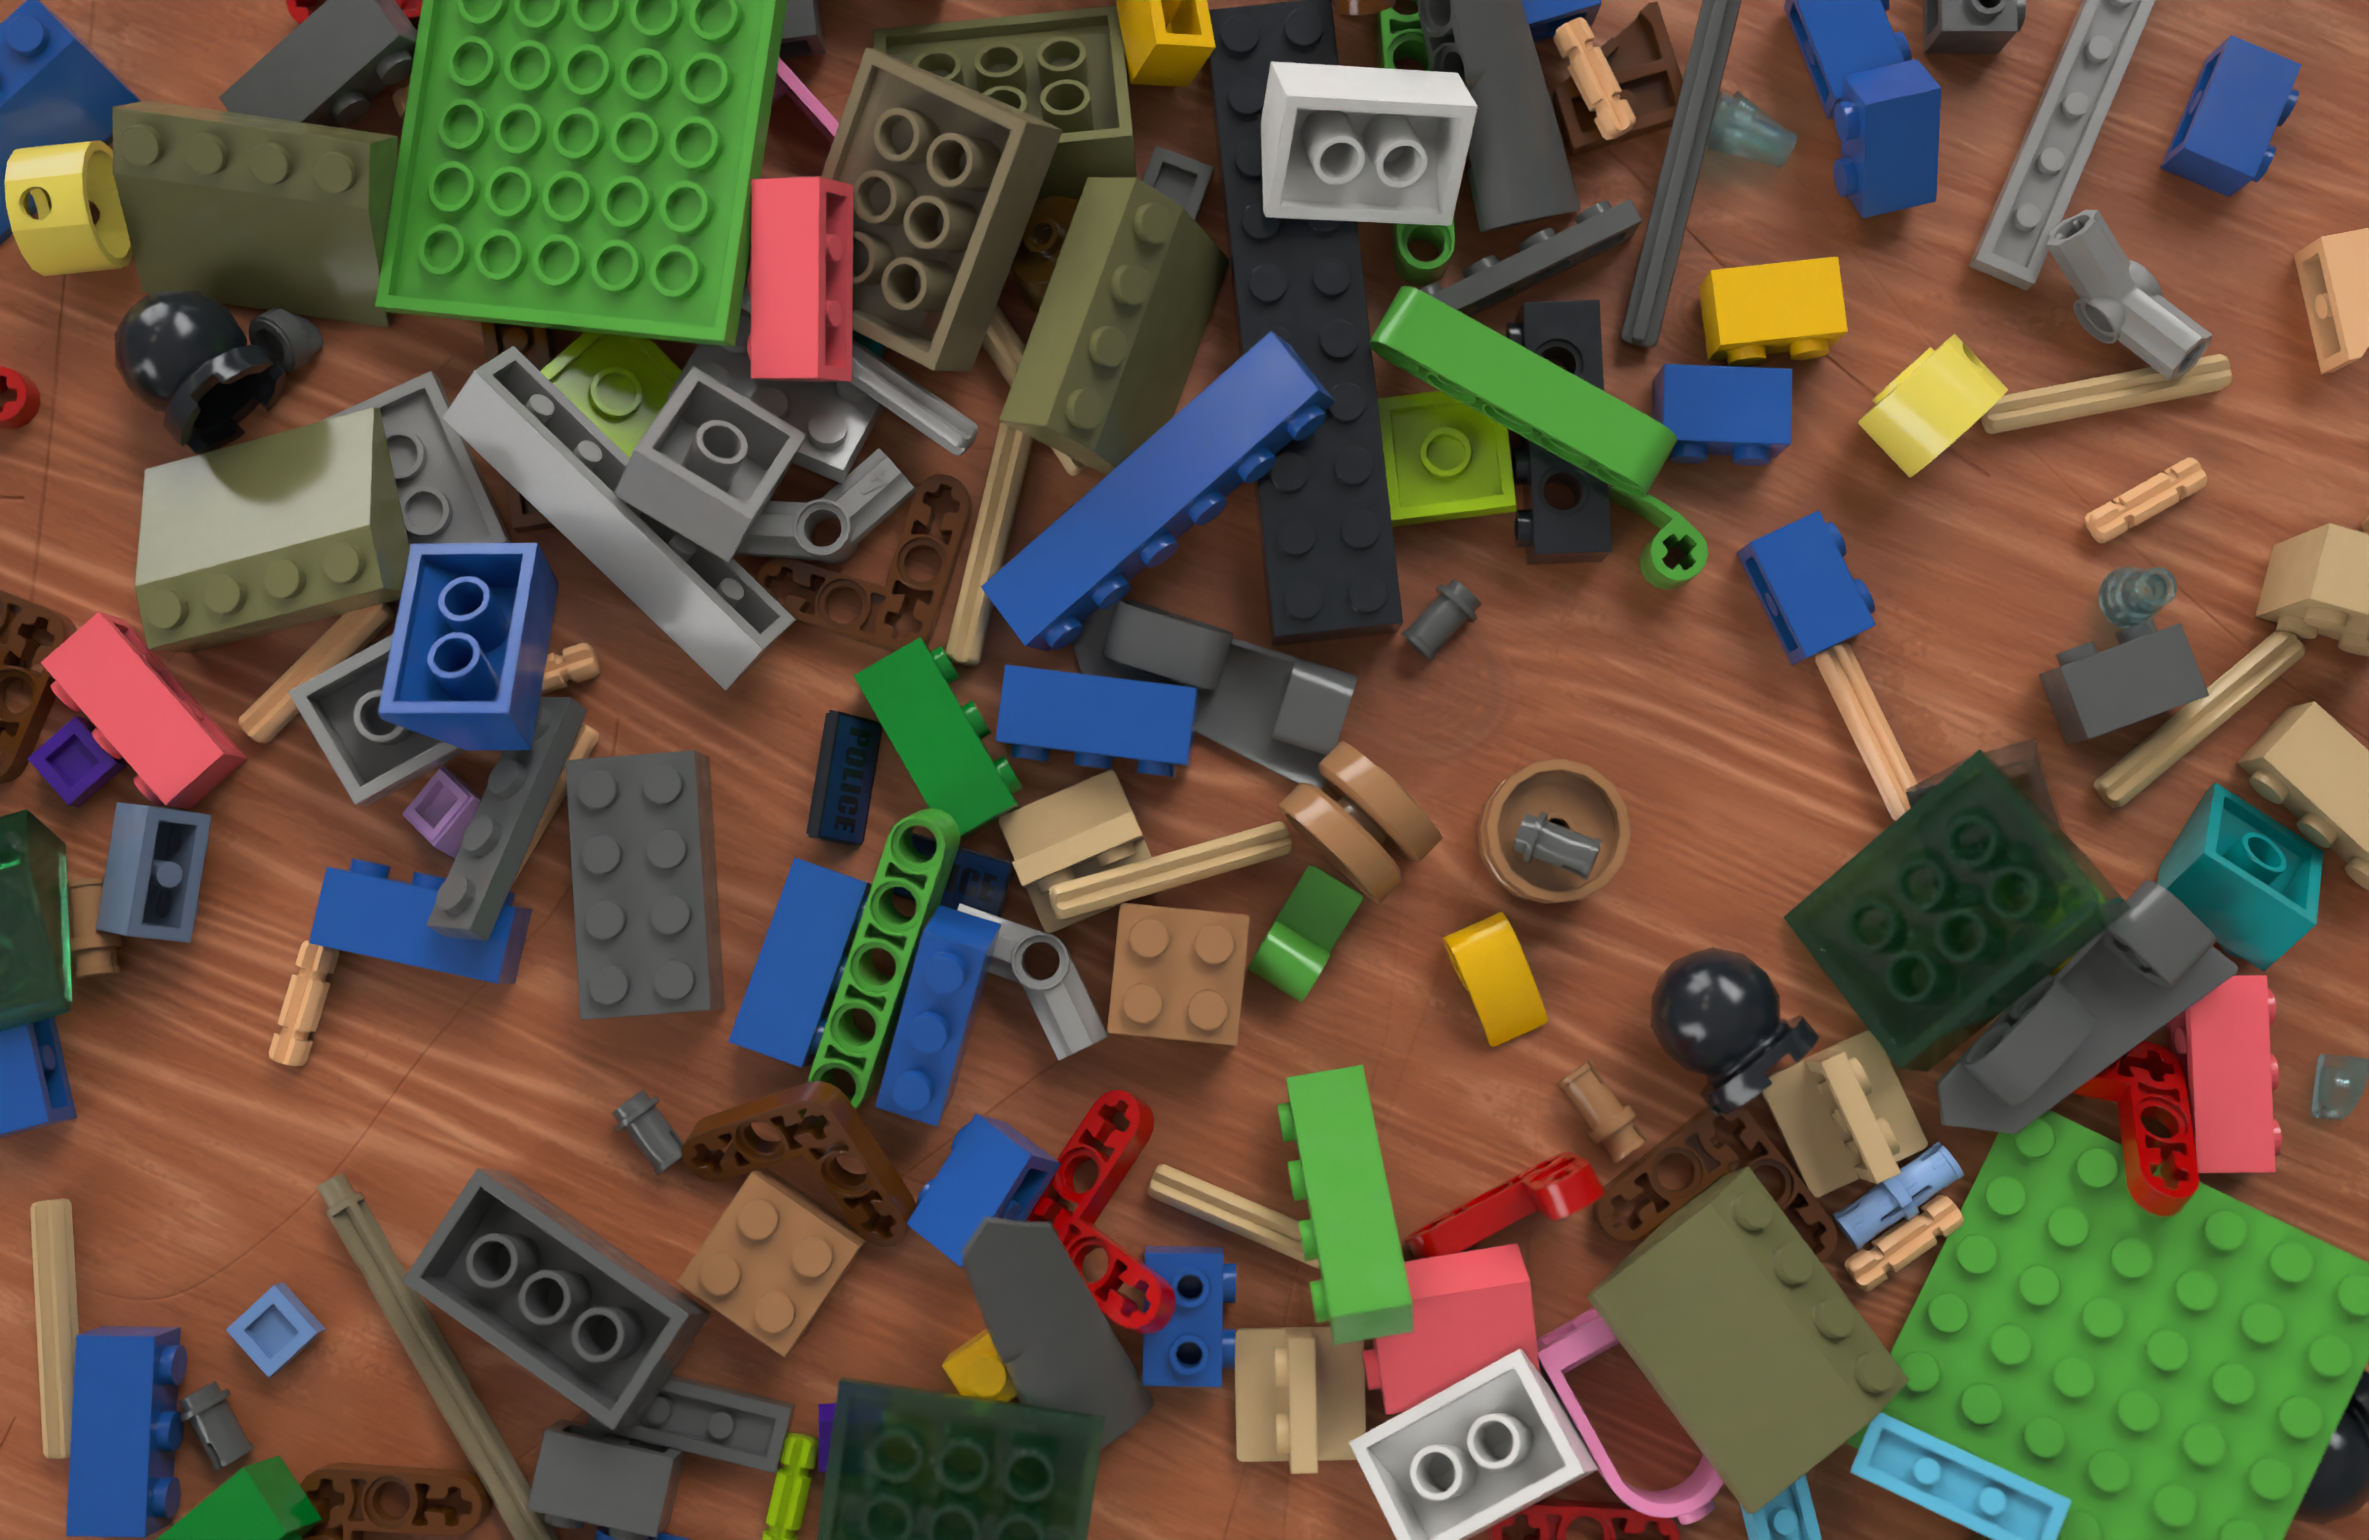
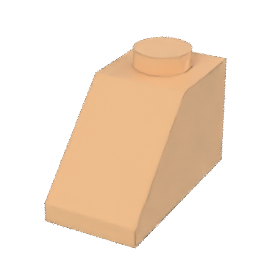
(2336, 296)

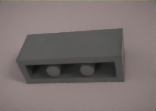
(329, 65)

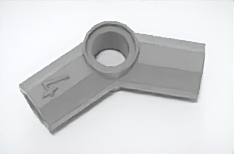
(2123, 298)
(860, 504)
(1060, 1001)

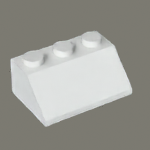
(1364, 143)
(1473, 1454)

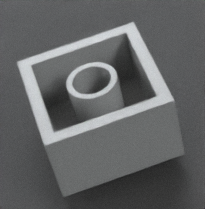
(709, 464)
(362, 748)

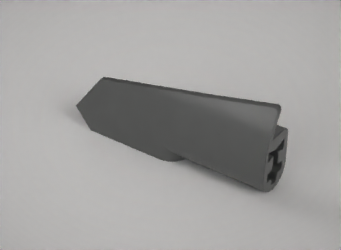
(1515, 139)
(1251, 697)
(2085, 1015)
(1051, 1326)

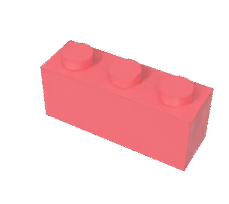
(801, 280)
(142, 712)
(2230, 1075)

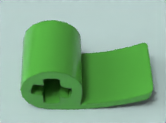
(1674, 532)
(1305, 933)

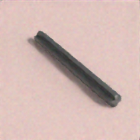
(1680, 171)

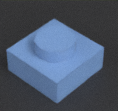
(275, 1329)

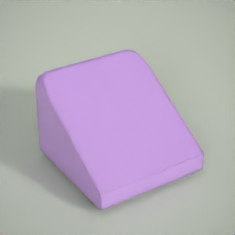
(444, 810)

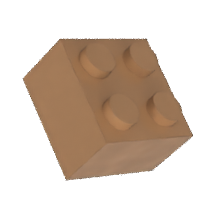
(1178, 974)
(772, 1260)

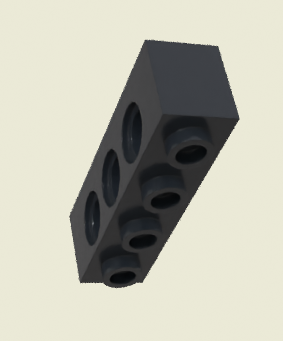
(1581, 534)

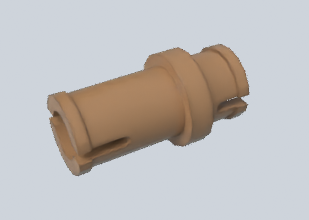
(92, 948)
(1603, 1112)

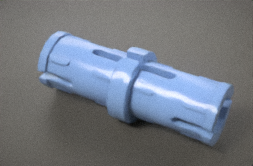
(1898, 1195)

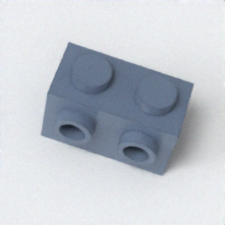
(153, 872)

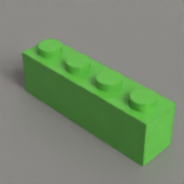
(1348, 1204)

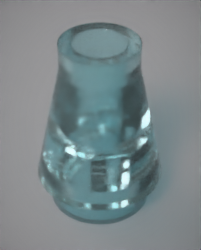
(1748, 131)
(2135, 594)

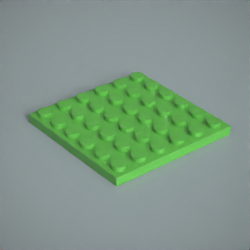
(582, 164)
(2128, 1355)

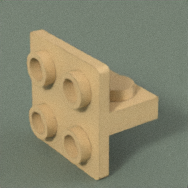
(1072, 837)
(1844, 1115)
(1297, 1396)

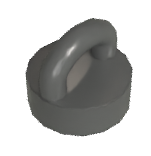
(286, 337)

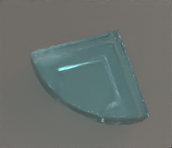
(2338, 1085)

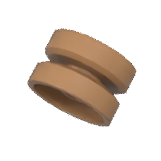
(1578, 801)
(1368, 813)

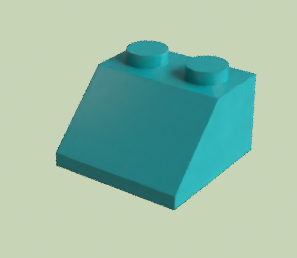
(2244, 877)

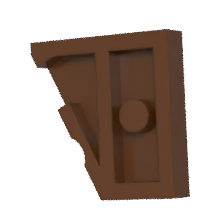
(1646, 74)

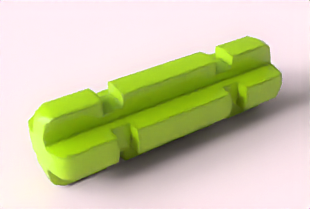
(791, 1487)

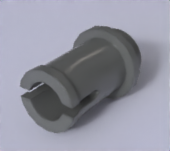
(1442, 619)
(1556, 845)
(649, 1131)
(215, 1424)

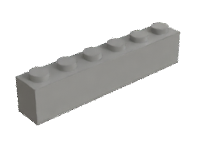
(571, 479)

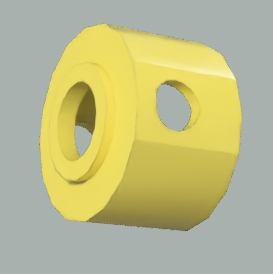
(61, 184)
(1931, 404)

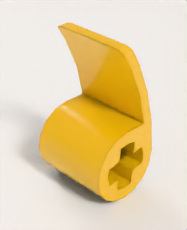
(1497, 978)

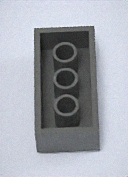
(644, 884)
(557, 1298)

